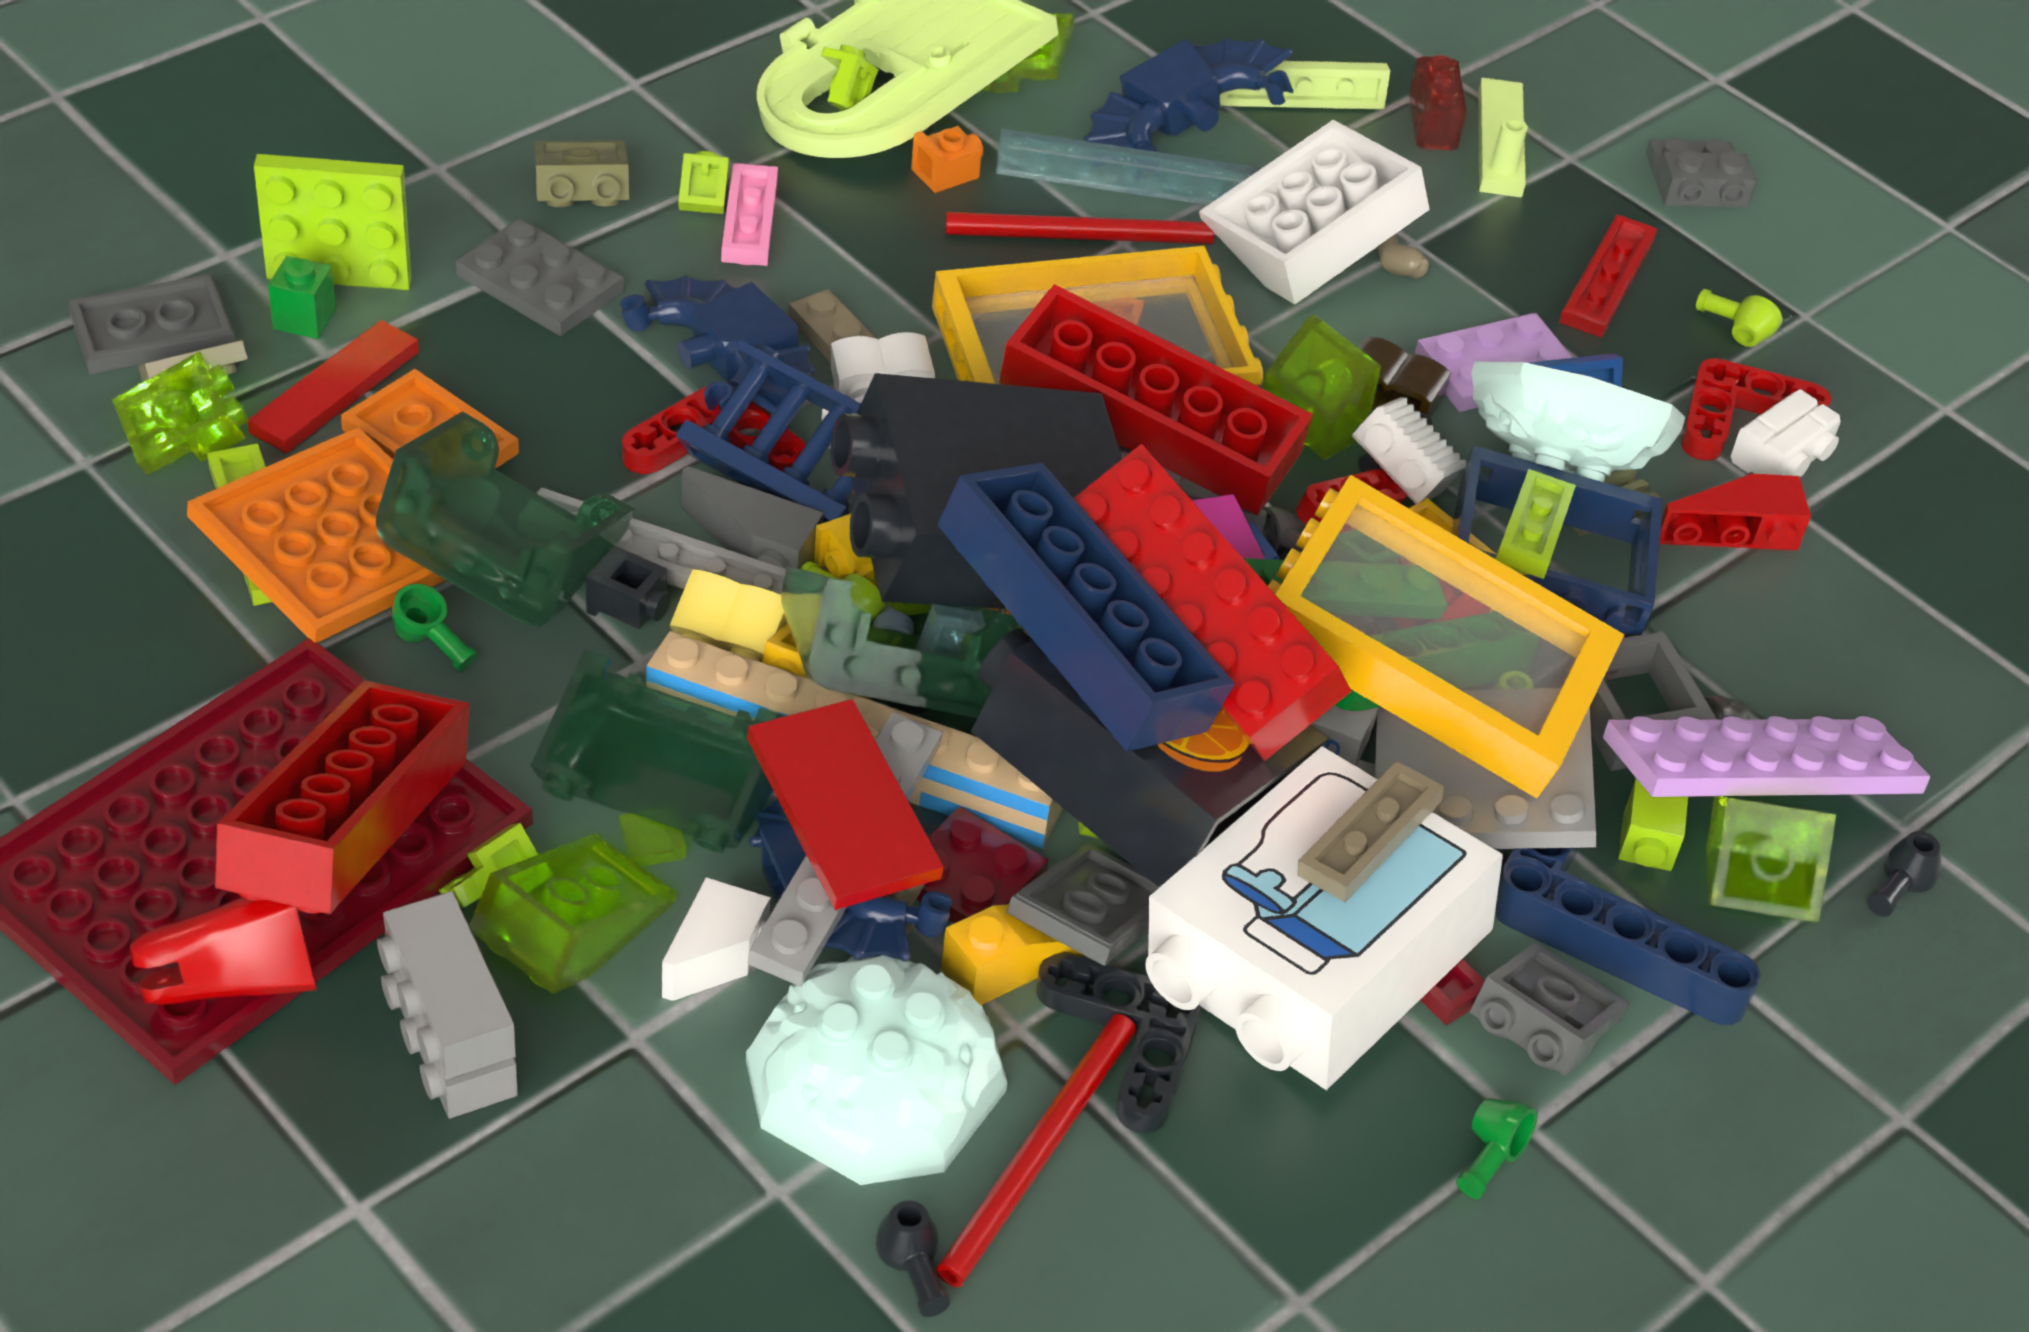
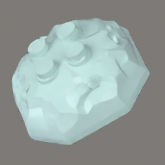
(1572, 418)
(876, 1068)

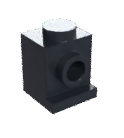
(627, 588)

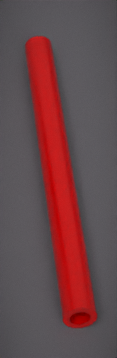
(1078, 228)
(1035, 1152)

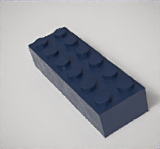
(1085, 606)

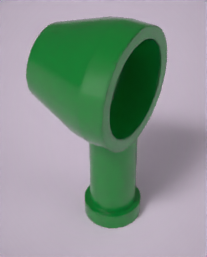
(428, 611)
(1506, 1132)

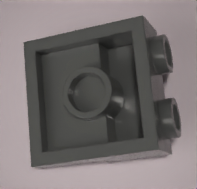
(1701, 173)
(1547, 1008)

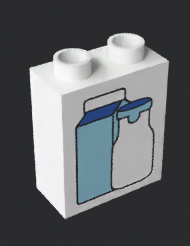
(1296, 966)

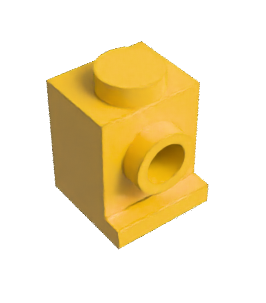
(835, 550)

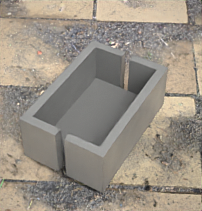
(448, 1005)

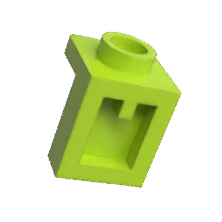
(853, 79)
(704, 182)

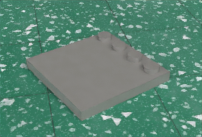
(1489, 804)

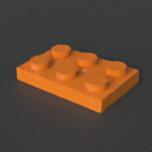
(413, 408)

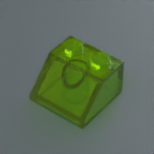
(1328, 379)
(1768, 857)

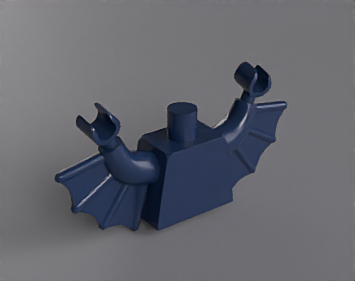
(1184, 90)
(719, 321)
(866, 927)

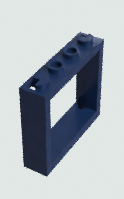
(1593, 508)

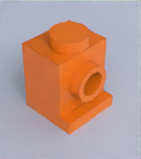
(946, 158)

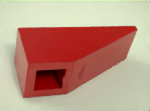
(1742, 513)

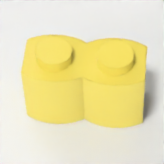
(728, 614)

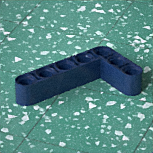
(1623, 937)

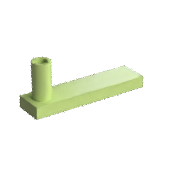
(1322, 86)
(1501, 137)

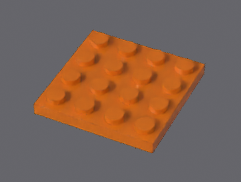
(312, 534)

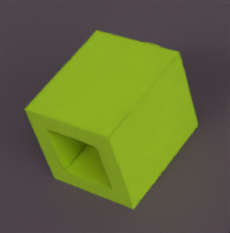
(1652, 828)

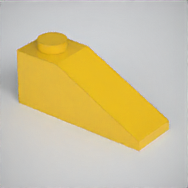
(995, 953)

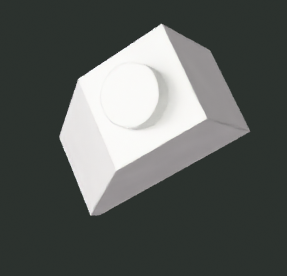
(714, 939)

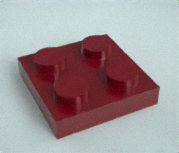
(980, 865)

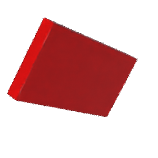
(844, 804)

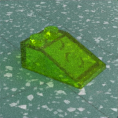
(568, 910)

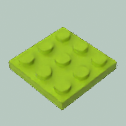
(336, 217)

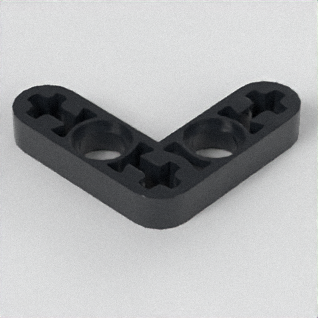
(1152, 1027)

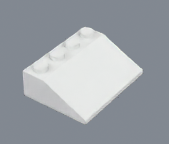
(1317, 209)

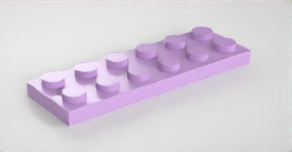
(1764, 756)

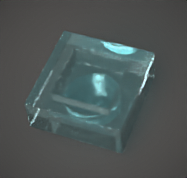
(946, 628)

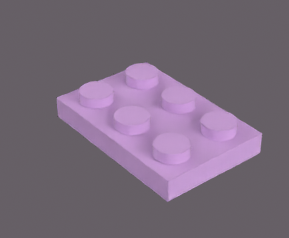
(1508, 340)

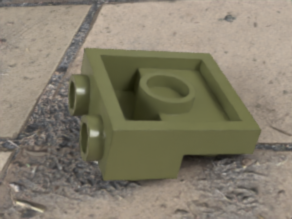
(581, 172)

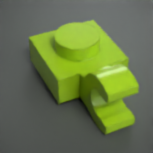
(496, 853)

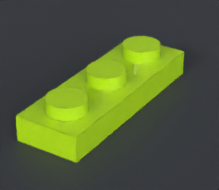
(1535, 524)

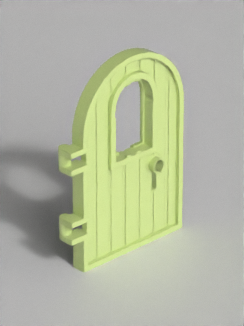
(932, 47)

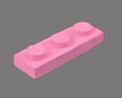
(749, 214)

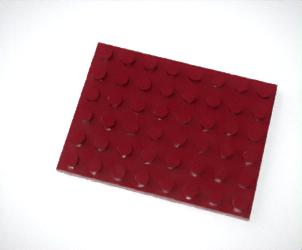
(143, 846)

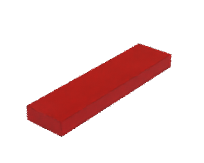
(1608, 276)
(333, 386)

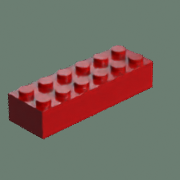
(1161, 396)
(1275, 663)
(341, 797)

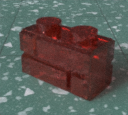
(1437, 103)

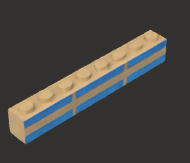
(960, 774)

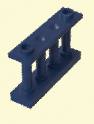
(751, 463)

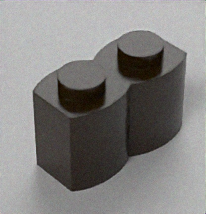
(1406, 376)

